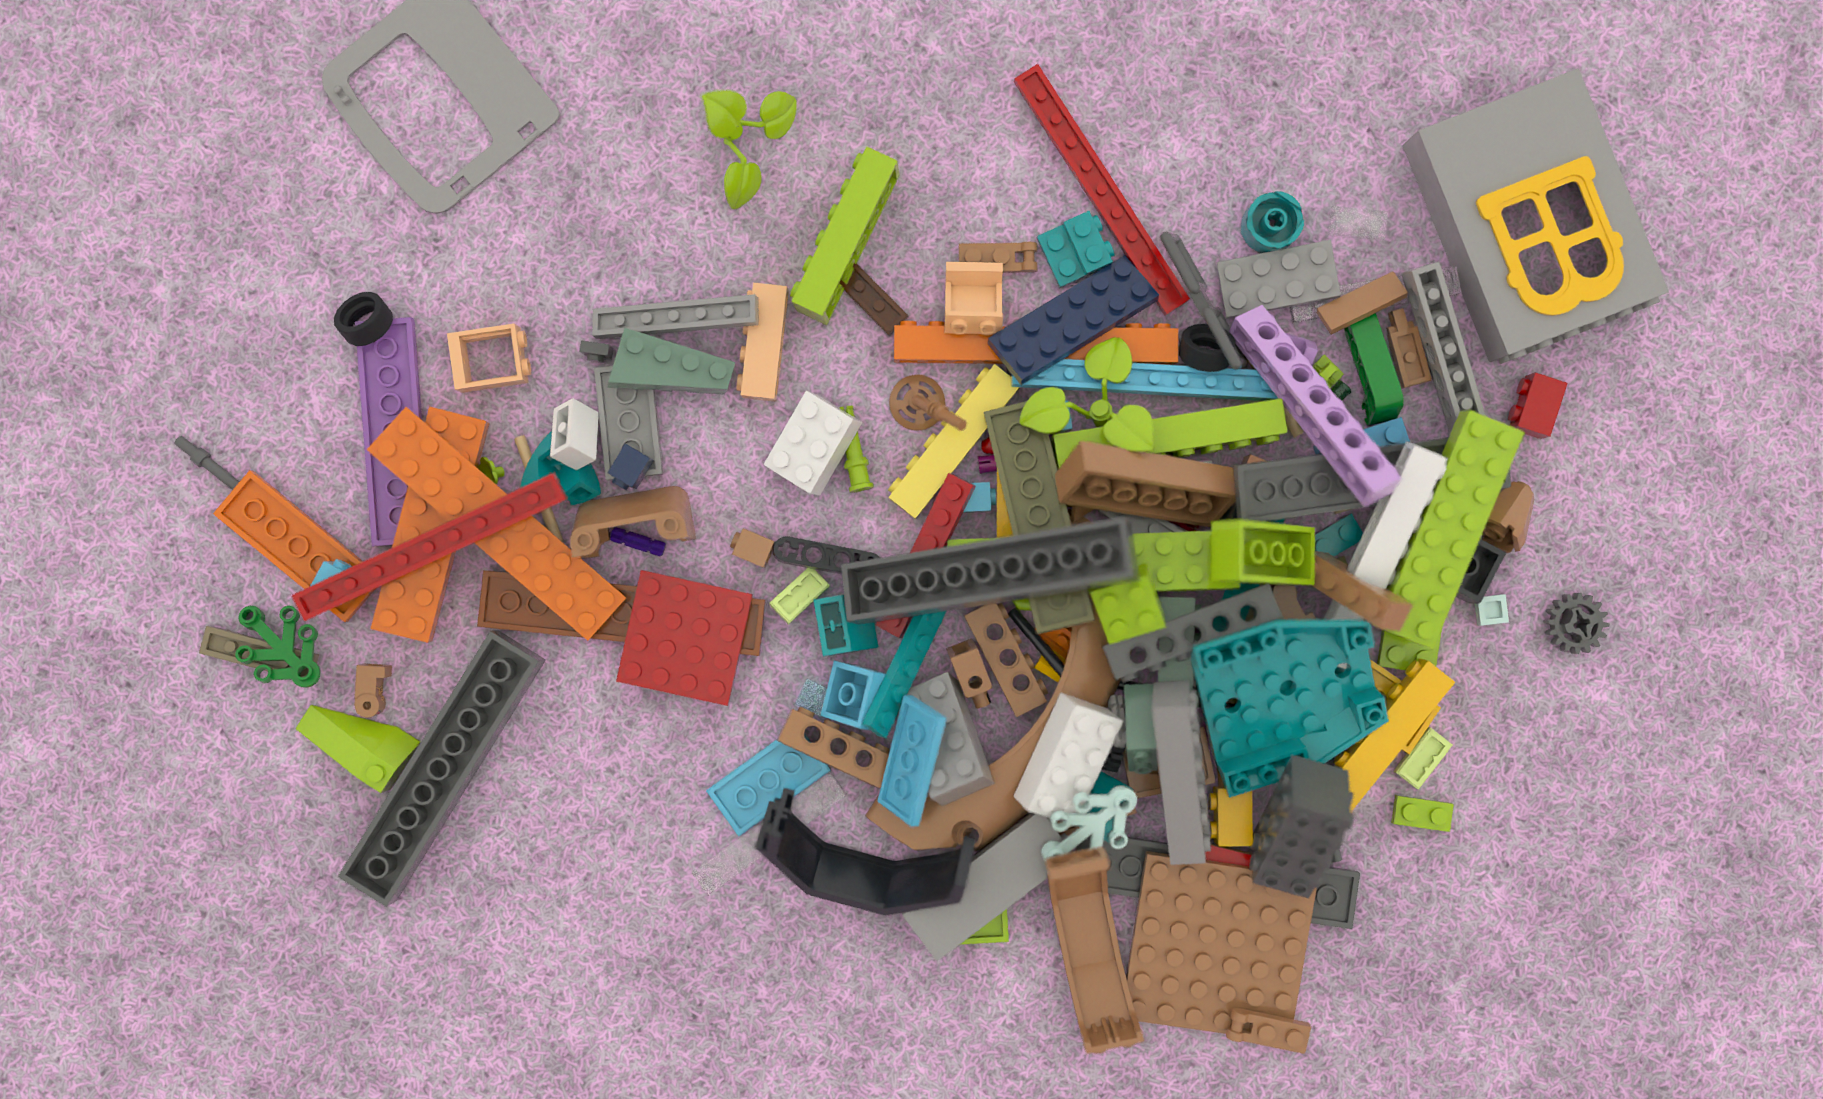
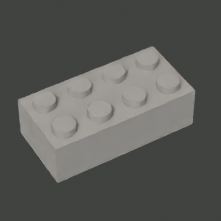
(960, 757)

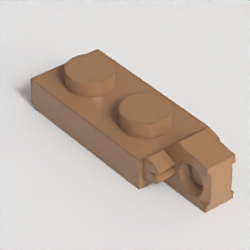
(1407, 350)

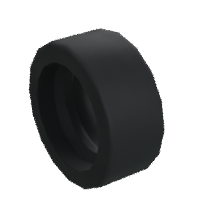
(354, 309)
(1199, 357)

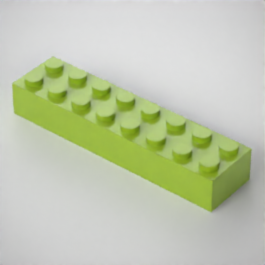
(1195, 431)
(1453, 522)

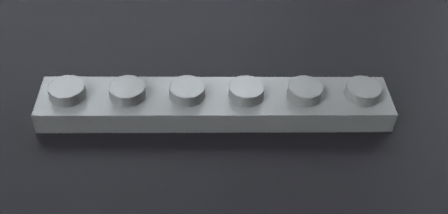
(676, 316)

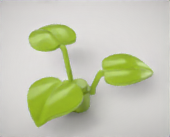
(724, 120)
(1129, 429)

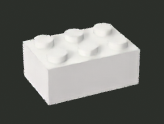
(812, 443)

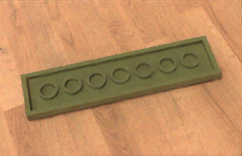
(1033, 505)

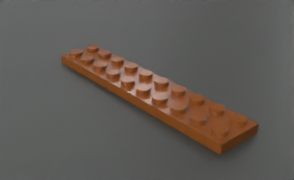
(513, 607)

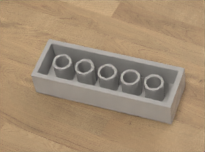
(1181, 772)

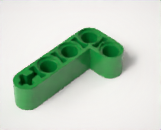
(1375, 370)

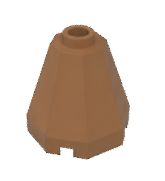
(1510, 518)

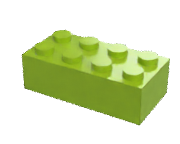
(1262, 553)

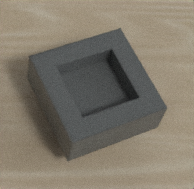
(596, 351)

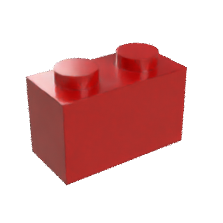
(1537, 405)

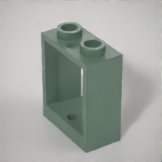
(1140, 728)

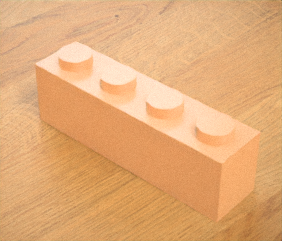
(764, 344)

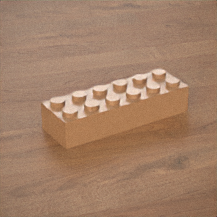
(1145, 484)

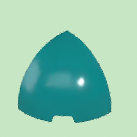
(578, 484)

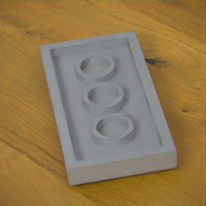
(1279, 278)
(629, 419)

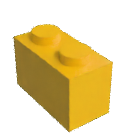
(1231, 818)

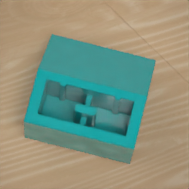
(836, 633)

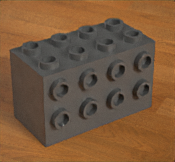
(1301, 827)

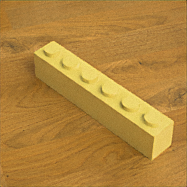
(951, 445)

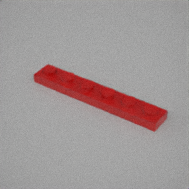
(936, 531)

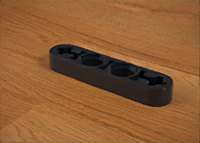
(827, 550)

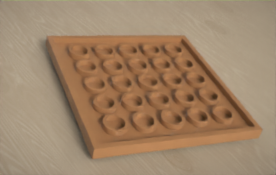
(1214, 945)

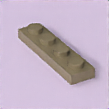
(224, 643)

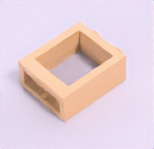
(460, 360)

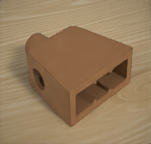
(968, 663)

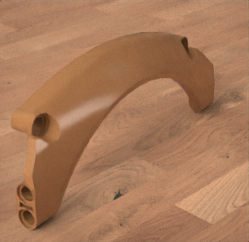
(994, 807)

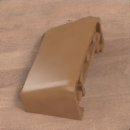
(666, 505)

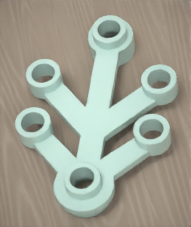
(1093, 823)

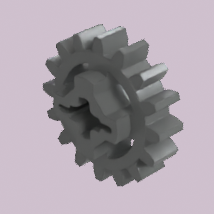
(1586, 631)

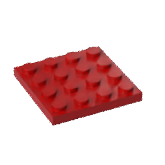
(684, 637)

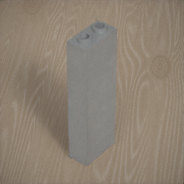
(995, 881)

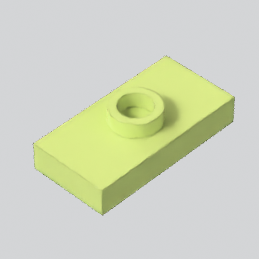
(799, 595)
(1423, 758)

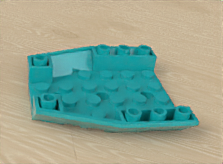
(1309, 720)

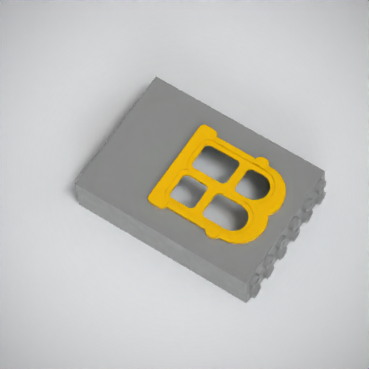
(1518, 153)

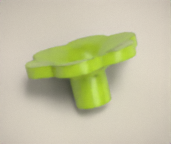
(490, 470)

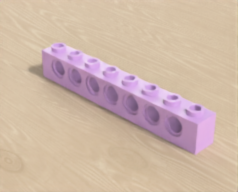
(1314, 406)

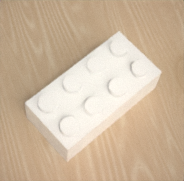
(1067, 756)

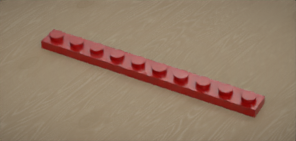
(1100, 187)
(429, 546)

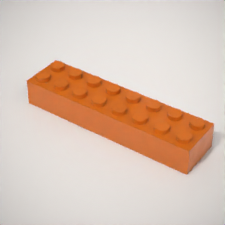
(414, 601)

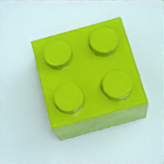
(1129, 607)

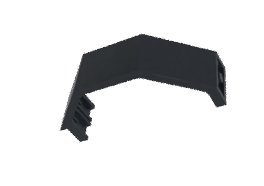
(858, 877)

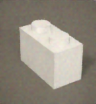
(574, 434)

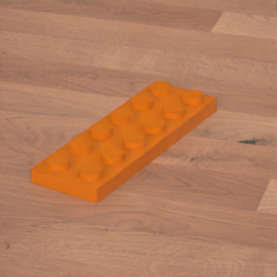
(285, 535)

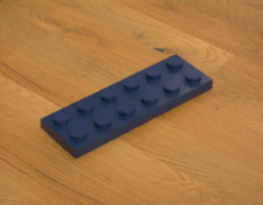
(1073, 319)

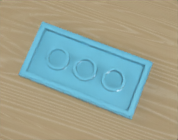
(911, 760)
(749, 788)

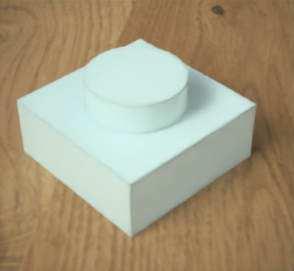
(1492, 610)

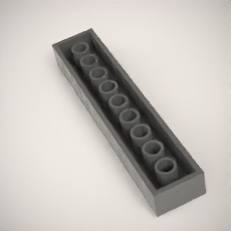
(990, 571)
(441, 768)

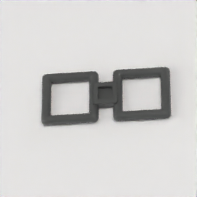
(1197, 291)

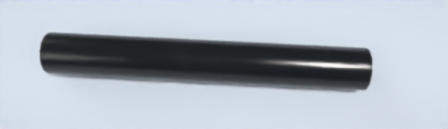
(1037, 641)

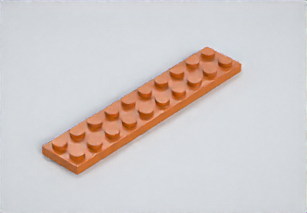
(523, 549)

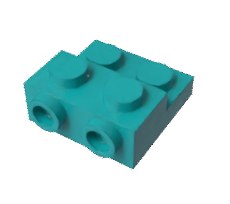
(1076, 249)

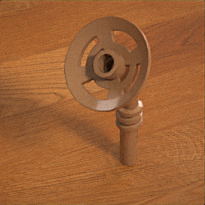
(933, 405)

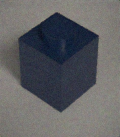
(629, 468)

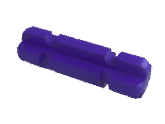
(637, 541)

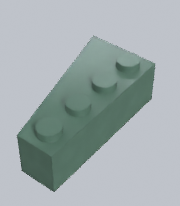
(667, 366)

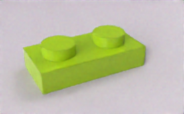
(1422, 813)

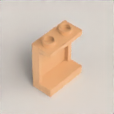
(973, 298)

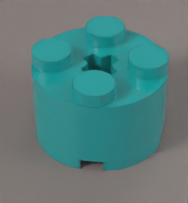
(1287, 227)

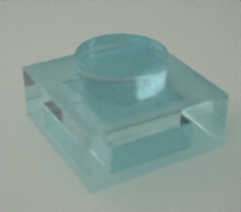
(812, 696)

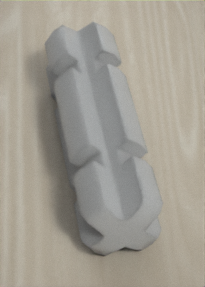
(1116, 706)

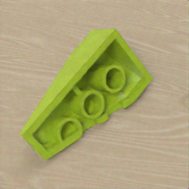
(364, 747)

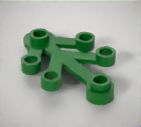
(282, 649)

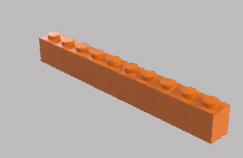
(933, 345)

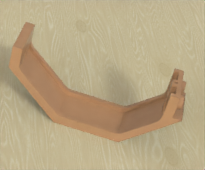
(1091, 950)

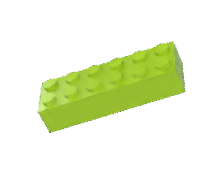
(845, 235)

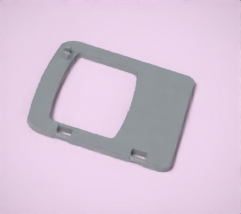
(480, 68)

